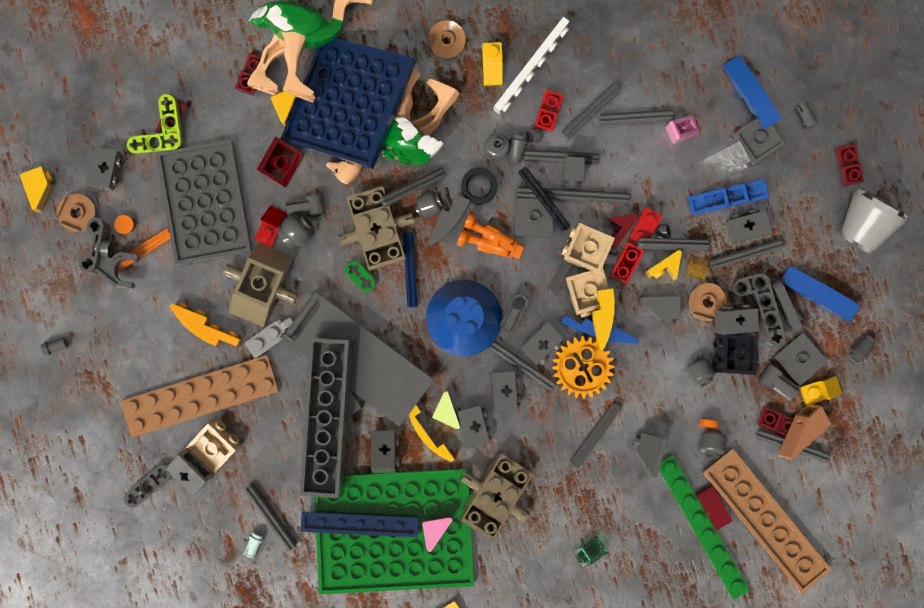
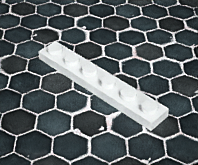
(537, 60)

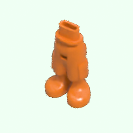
(492, 239)

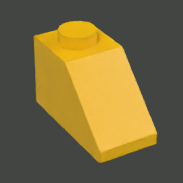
(492, 64)
(37, 186)

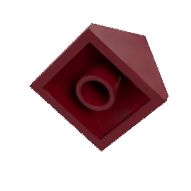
(280, 162)

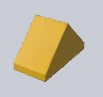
(283, 104)

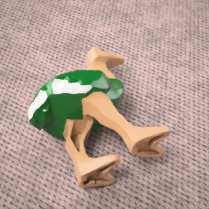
(294, 31)
(407, 140)

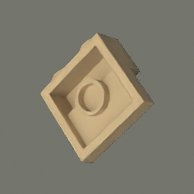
(588, 248)
(583, 291)
(214, 445)

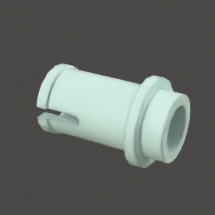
(253, 544)

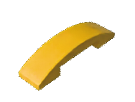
(442, 450)

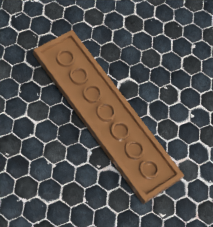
(199, 396)
(766, 521)

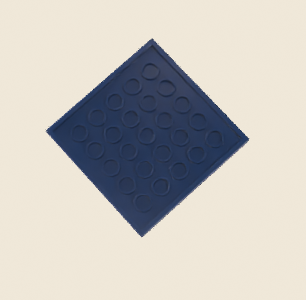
(353, 102)

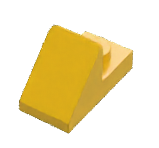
(671, 264)
(821, 390)

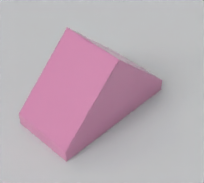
(682, 129)
(434, 530)

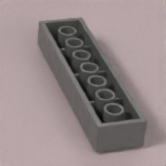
(326, 417)

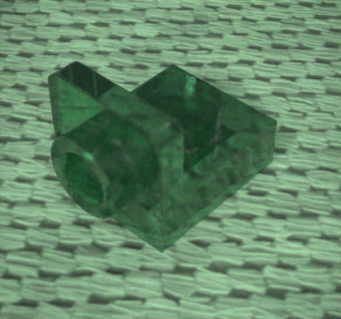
(590, 552)

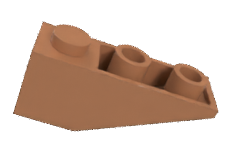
(804, 429)

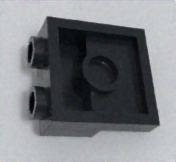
(735, 354)

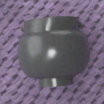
(295, 230)

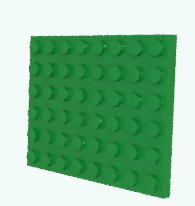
(390, 562)

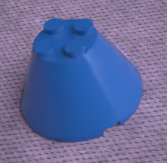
(463, 318)

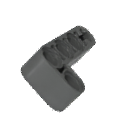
(763, 311)

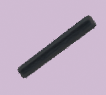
(544, 199)

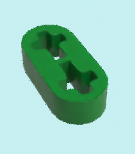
(356, 279)

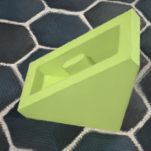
(445, 412)

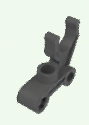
(101, 253)

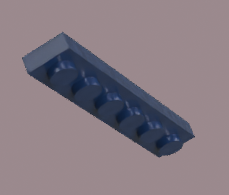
(359, 524)

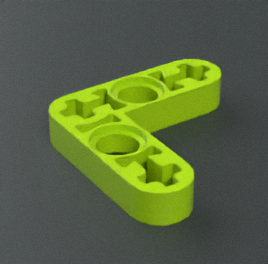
(167, 131)

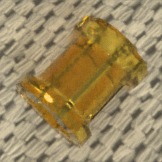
(696, 271)

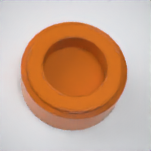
(124, 224)
(709, 423)

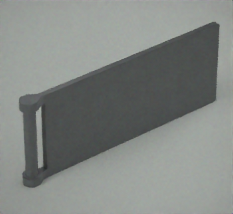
(377, 370)

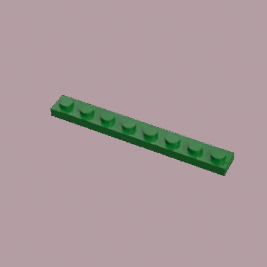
(702, 527)

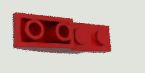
(631, 253)

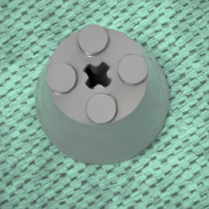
(871, 220)

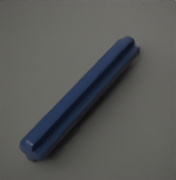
(410, 271)

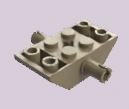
(368, 212)
(257, 303)
(508, 482)

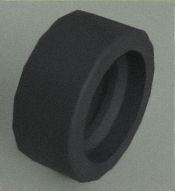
(493, 186)

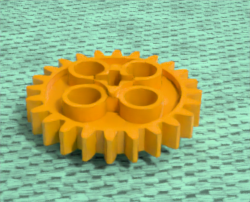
(567, 376)

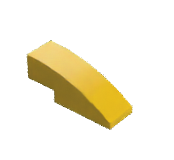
(603, 317)

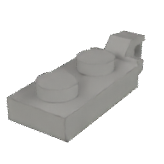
(267, 337)

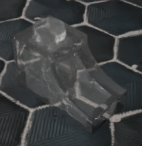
(732, 158)

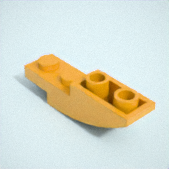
(198, 325)

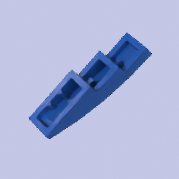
(752, 92)
(728, 197)
(820, 294)
(587, 327)

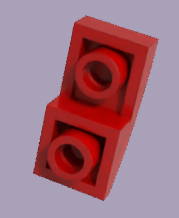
(549, 110)

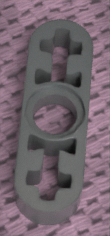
(786, 307)
(141, 498)

